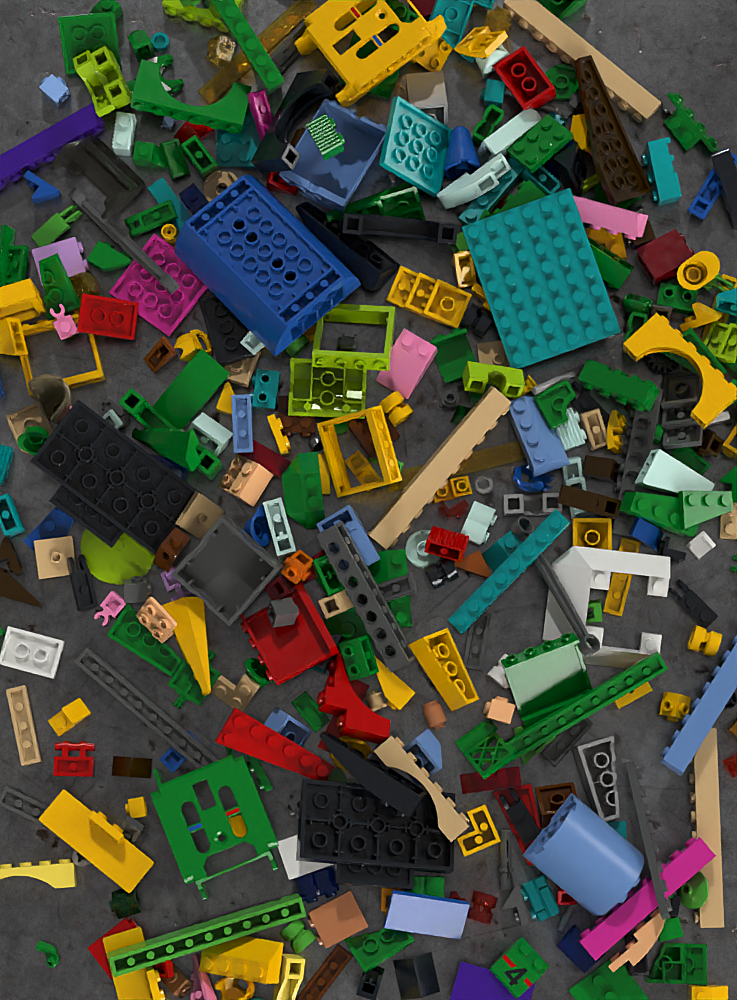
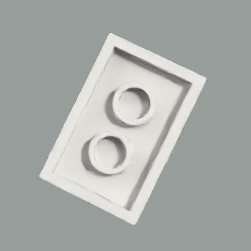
(31, 652)

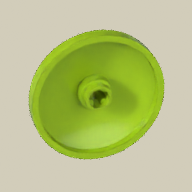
(115, 563)

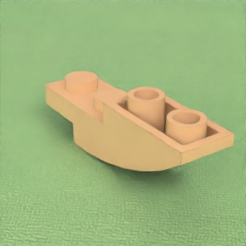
(646, 935)

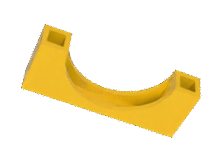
(659, 336)

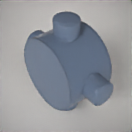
(168, 123)

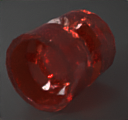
(484, 900)

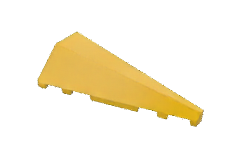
(191, 636)

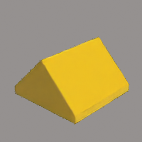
(592, 532)

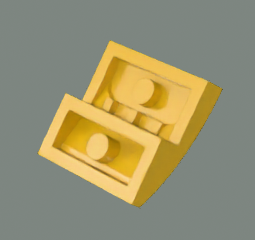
(480, 42)

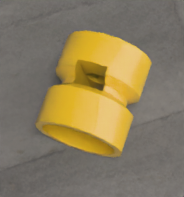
(396, 409)
(704, 641)

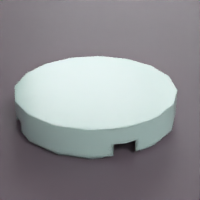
(415, 550)

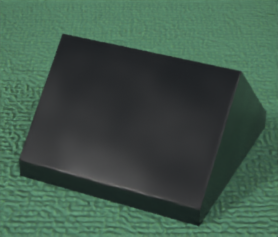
(571, 168)
(416, 976)

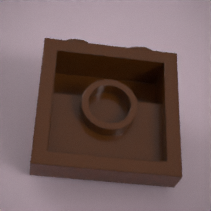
(297, 425)

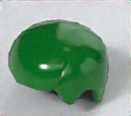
(637, 304)

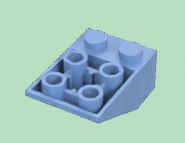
(356, 530)

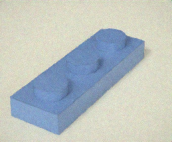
(242, 423)

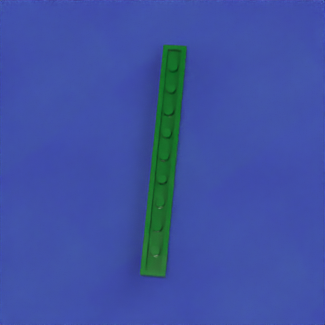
(585, 705)

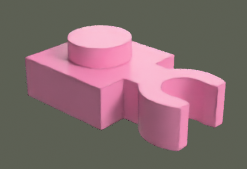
(64, 325)
(112, 607)

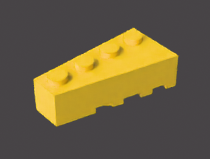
(445, 668)

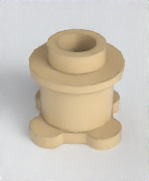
(375, 700)

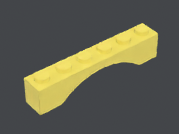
(57, 875)
(290, 977)

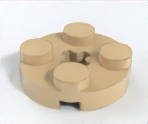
(215, 180)

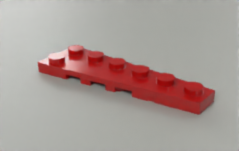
(264, 743)

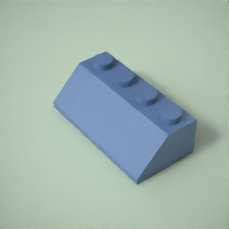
(538, 442)

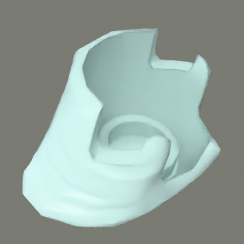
(486, 64)

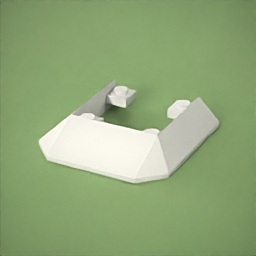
(591, 568)

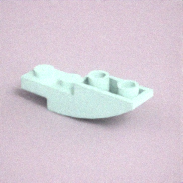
(474, 185)

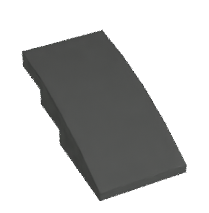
(678, 399)

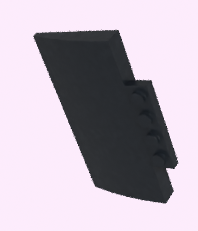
(111, 481)
(367, 839)

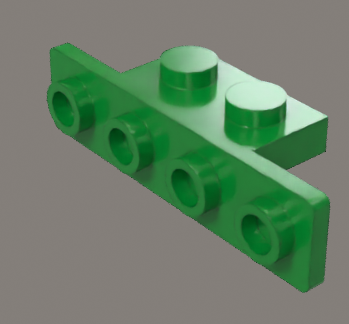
(686, 127)
(12, 258)

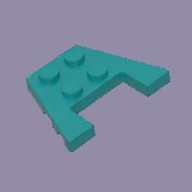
(456, 17)

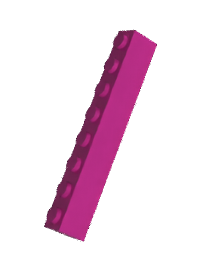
(643, 900)

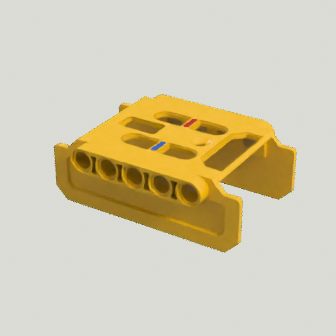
(366, 73)

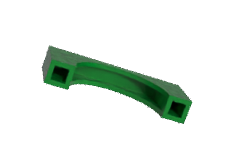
(264, 69)
(152, 97)
(149, 418)

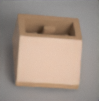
(245, 480)

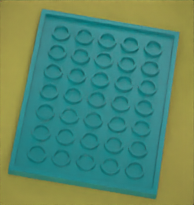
(541, 279)

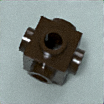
(710, 444)

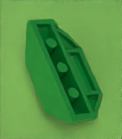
(304, 490)

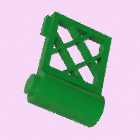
(478, 741)

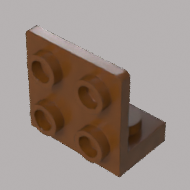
(362, 433)

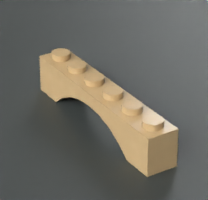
(394, 756)

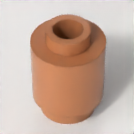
(434, 715)

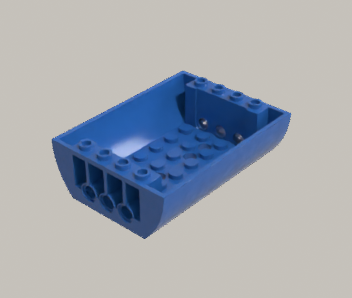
(243, 272)

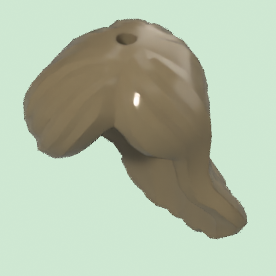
(52, 395)

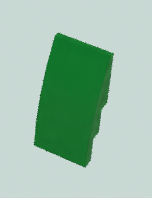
(191, 390)

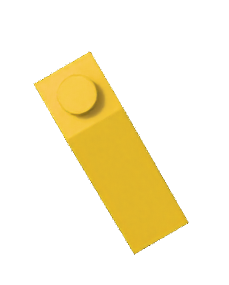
(393, 687)

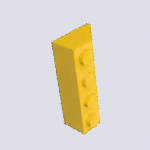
(244, 959)

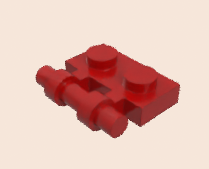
(74, 766)

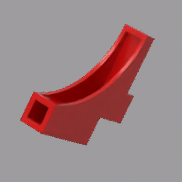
(354, 716)

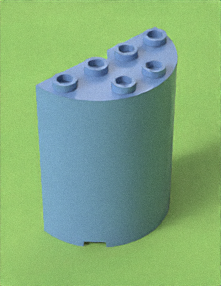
(335, 180)
(586, 857)

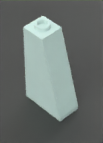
(507, 135)
(669, 475)

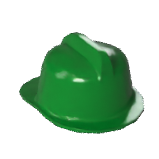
(32, 439)
(257, 672)

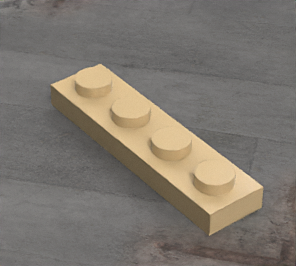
(23, 725)

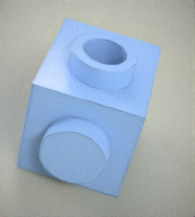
(54, 89)

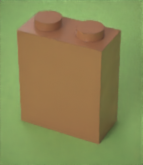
(337, 919)

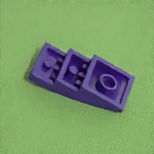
(480, 983)

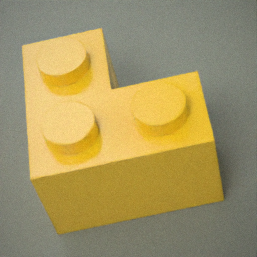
(483, 832)

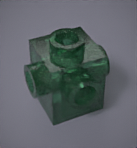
(125, 903)

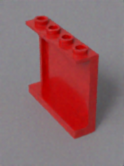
(291, 647)

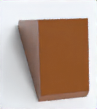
(160, 355)
(474, 565)

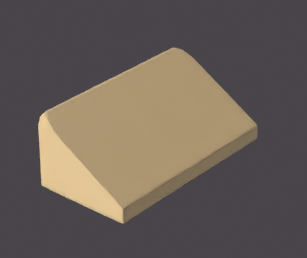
(594, 428)

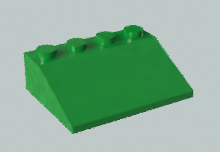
(390, 566)

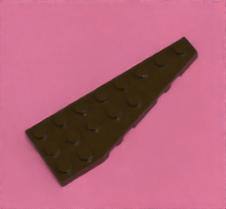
(610, 147)

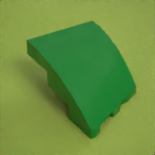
(681, 964)

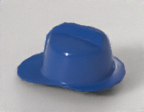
(258, 527)

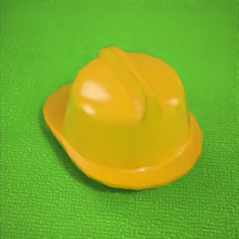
(698, 270)

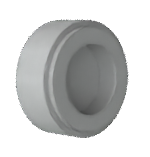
(483, 484)

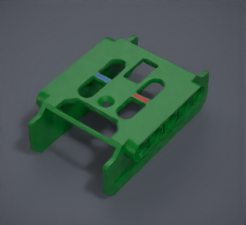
(174, 793)

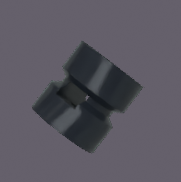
(477, 320)
(448, 570)

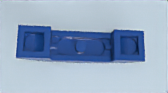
(707, 195)

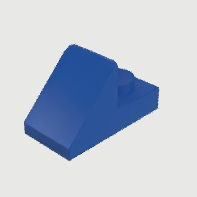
(44, 191)

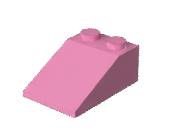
(408, 363)

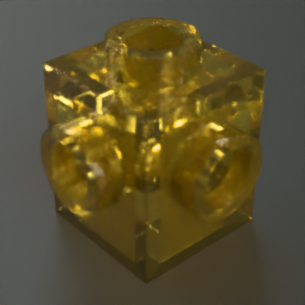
(498, 20)
(220, 50)

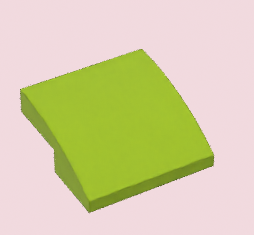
(722, 341)

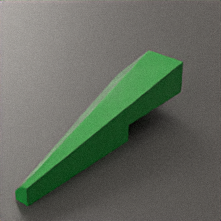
(396, 201)
(175, 445)

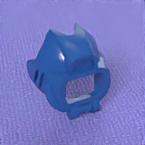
(536, 483)

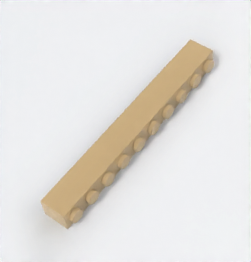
(571, 46)
(439, 467)
(707, 827)

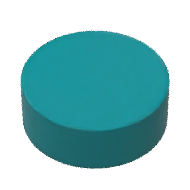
(160, 42)

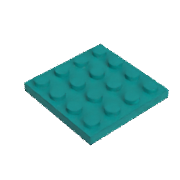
(415, 146)

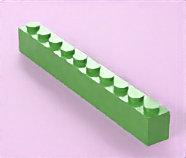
(206, 934)

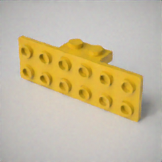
(96, 840)
(137, 984)

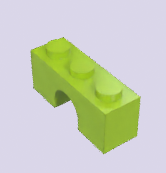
(116, 85)
(507, 379)

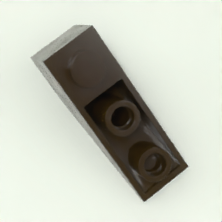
(589, 501)

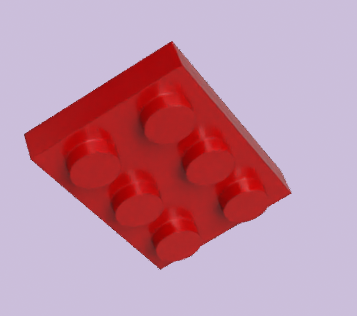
(107, 316)

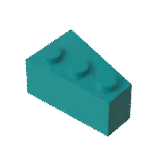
(661, 172)

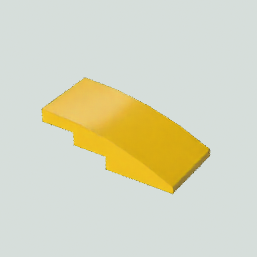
(428, 297)

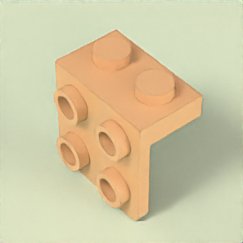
(156, 620)

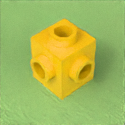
(674, 706)

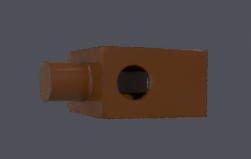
(175, 546)

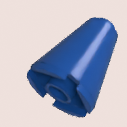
(461, 154)

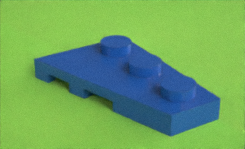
(53, 526)

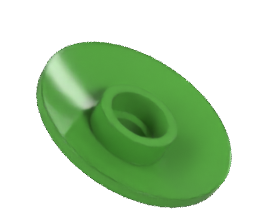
(694, 891)

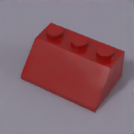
(525, 79)

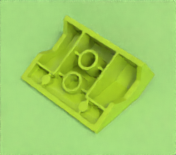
(325, 390)

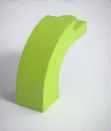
(94, 83)

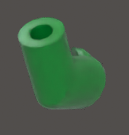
(50, 952)

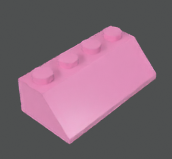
(611, 217)

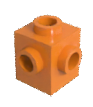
(297, 567)

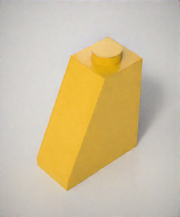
(12, 337)

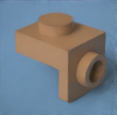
(179, 983)

